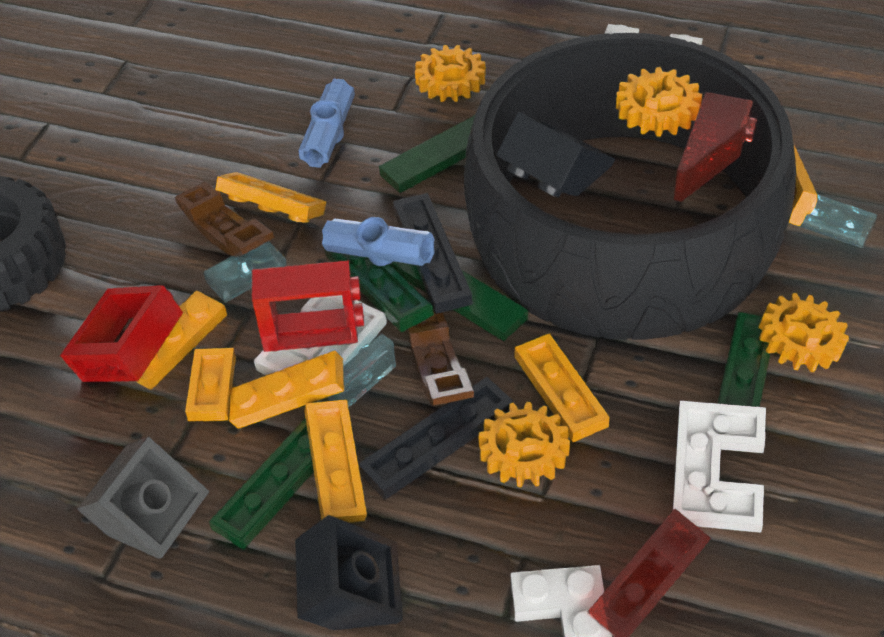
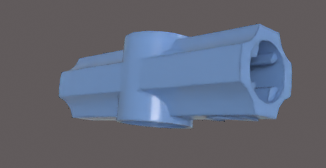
(326, 123)
(378, 241)

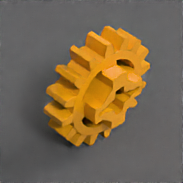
(452, 73)
(658, 101)
(803, 332)
(526, 444)

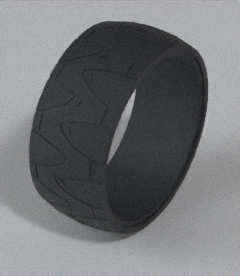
(620, 281)

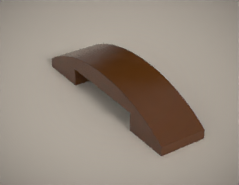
(220, 224)
(437, 362)

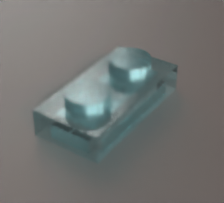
(840, 221)
(235, 273)
(366, 369)

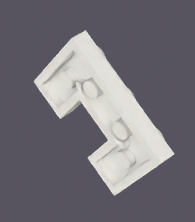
(277, 360)
(701, 436)
(560, 594)

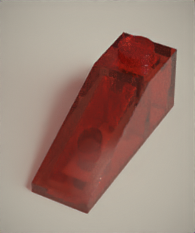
(714, 141)
(649, 575)

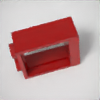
(311, 327)
(92, 349)

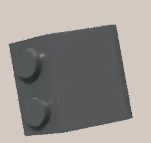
(144, 498)

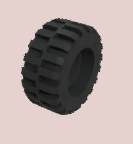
(32, 243)

